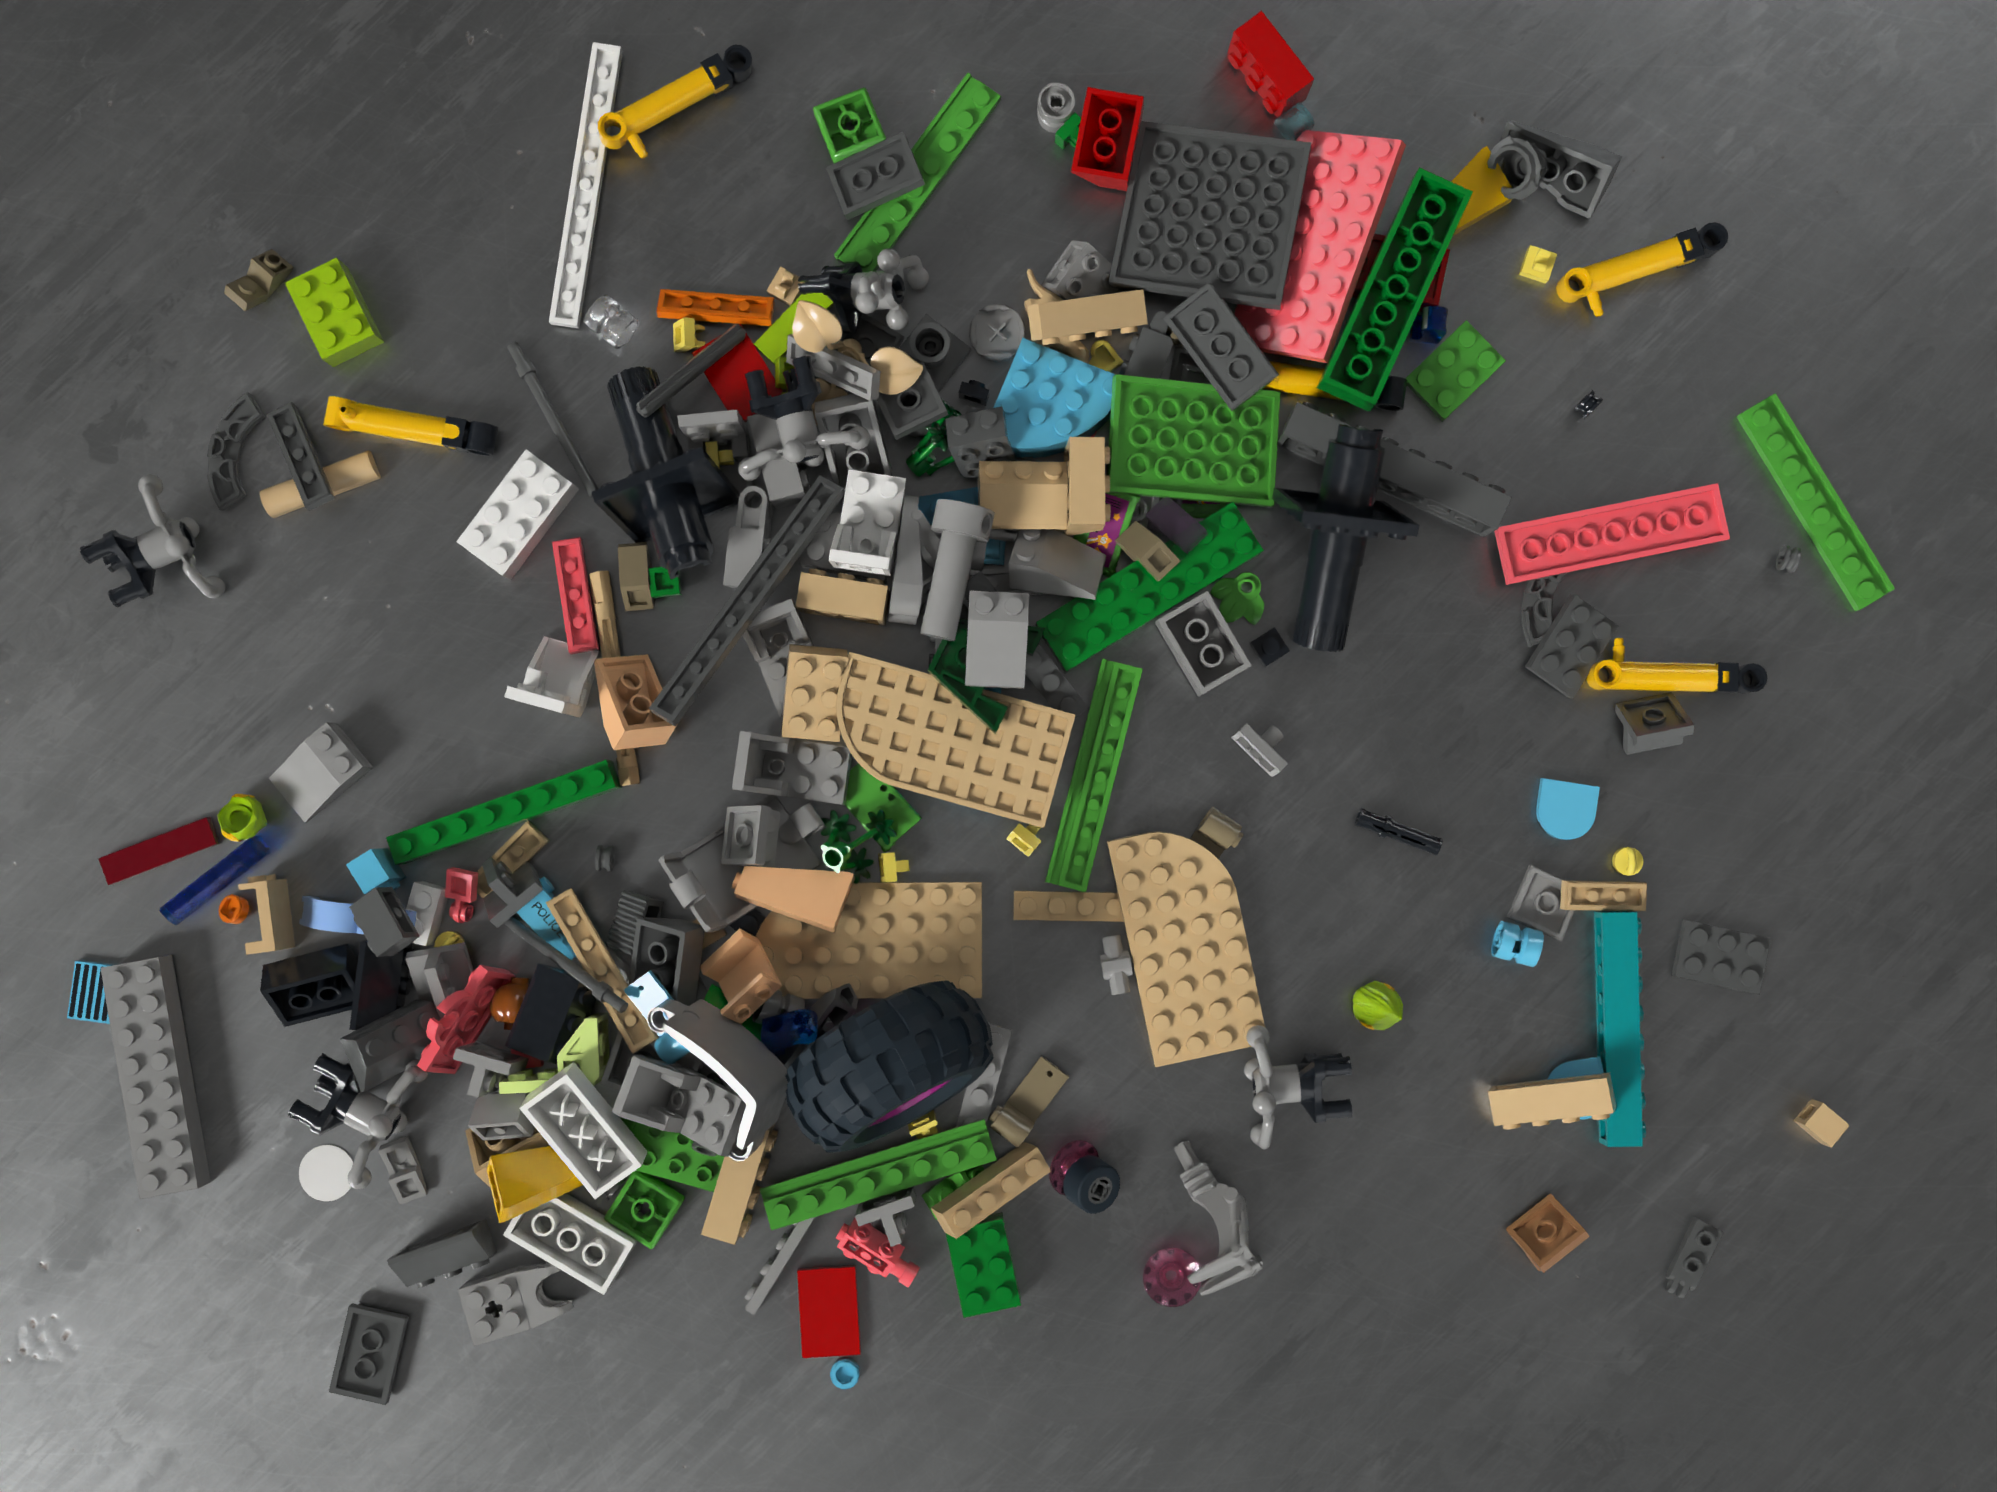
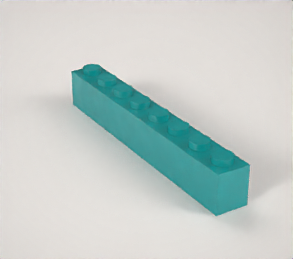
(1619, 1023)

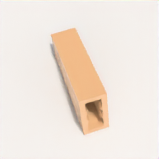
(798, 893)

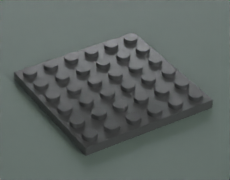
(1211, 212)

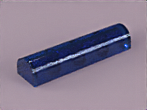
(215, 880)

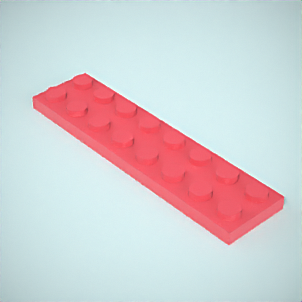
(1611, 534)

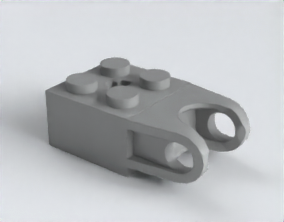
(748, 537)
(521, 1299)

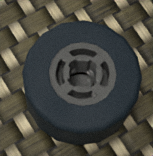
(1091, 1184)

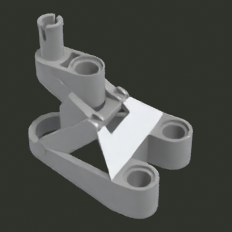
(919, 540)

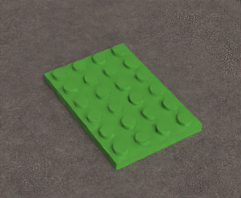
(1189, 444)

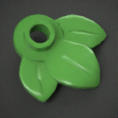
(1237, 602)

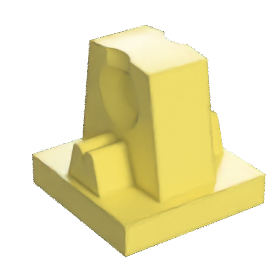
(924, 1125)

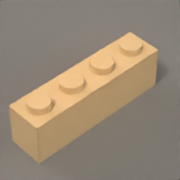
(1087, 315)
(1552, 1100)
(990, 1189)

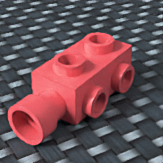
(874, 1246)

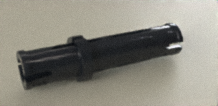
(1387, 827)

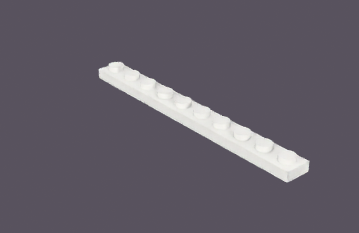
(585, 187)

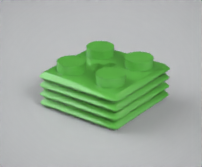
(853, 108)
(626, 1212)

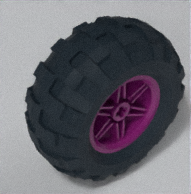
(888, 1065)

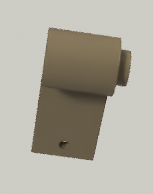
(1217, 832)
(1027, 1102)

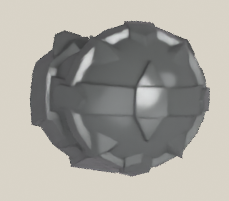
(1522, 165)

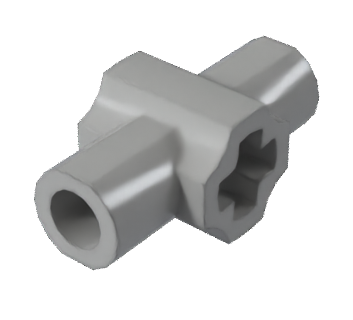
(1116, 965)

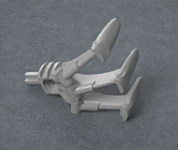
(1230, 1215)

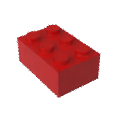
(1269, 65)

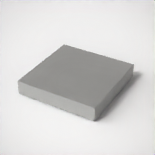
(1539, 904)

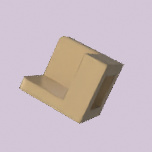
(1821, 1123)

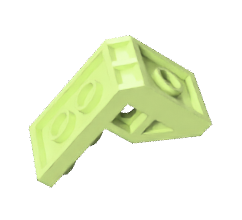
(586, 1047)

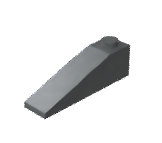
(1576, 169)

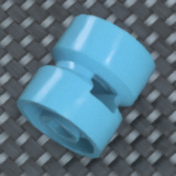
(1527, 945)

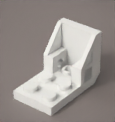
(869, 523)
(557, 679)

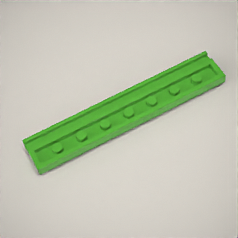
(935, 155)
(1815, 502)
(1093, 775)
(877, 1174)

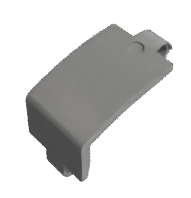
(706, 884)
(736, 1058)

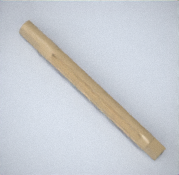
(608, 637)

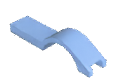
(333, 915)

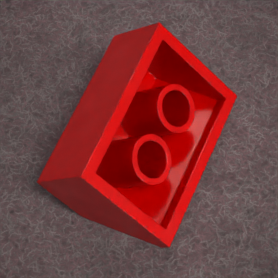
(1107, 137)

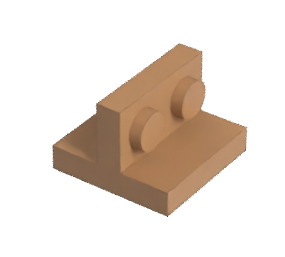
(1547, 1233)

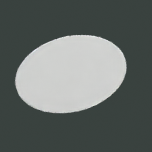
(325, 1172)

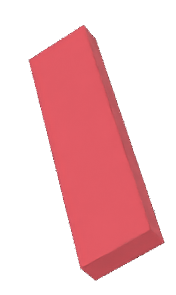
(575, 595)

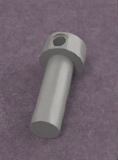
(961, 528)

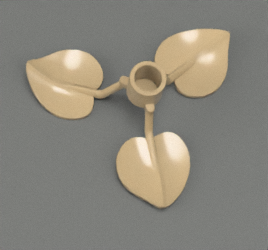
(817, 327)

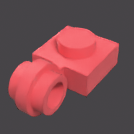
(462, 887)

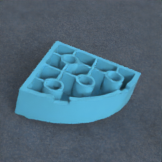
(1052, 399)

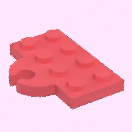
(464, 1019)

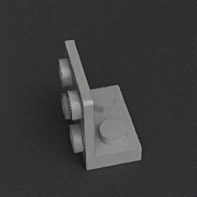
(1080, 273)

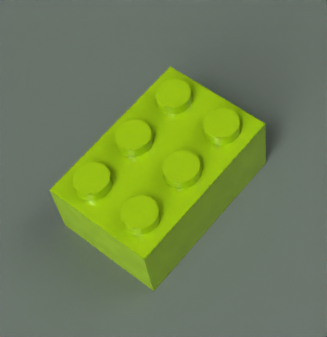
(334, 312)

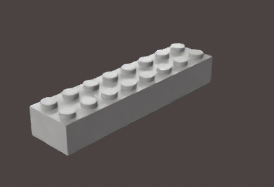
(155, 1076)

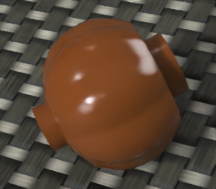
(508, 1001)

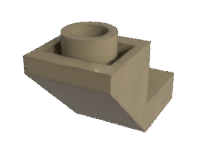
(263, 278)
(1148, 550)
(634, 576)

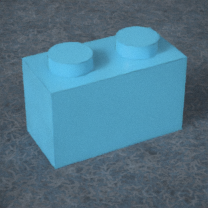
(376, 869)

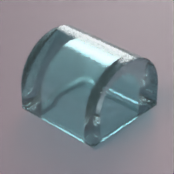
(1294, 121)

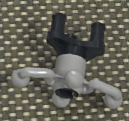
(865, 292)
(794, 420)
(151, 551)
(1291, 1084)
(356, 1109)

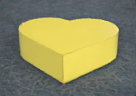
(1104, 356)

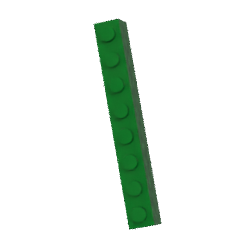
(503, 812)

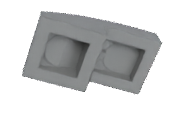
(404, 1170)

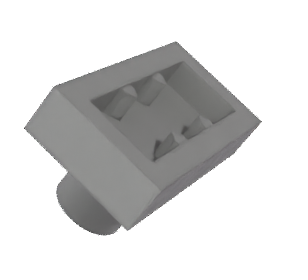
(1261, 747)

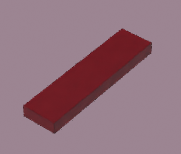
(159, 851)

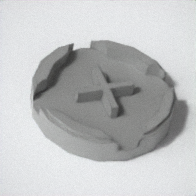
(996, 332)

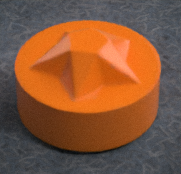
(233, 909)

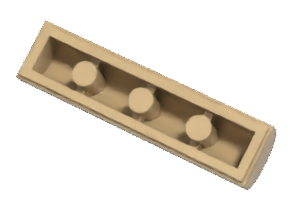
(341, 476)

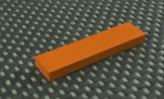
(715, 307)

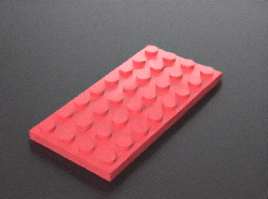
(1334, 230)

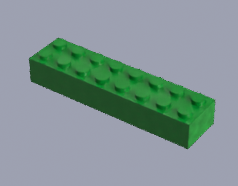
(1394, 289)
(1135, 597)

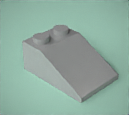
(1055, 564)
(997, 639)
(320, 770)

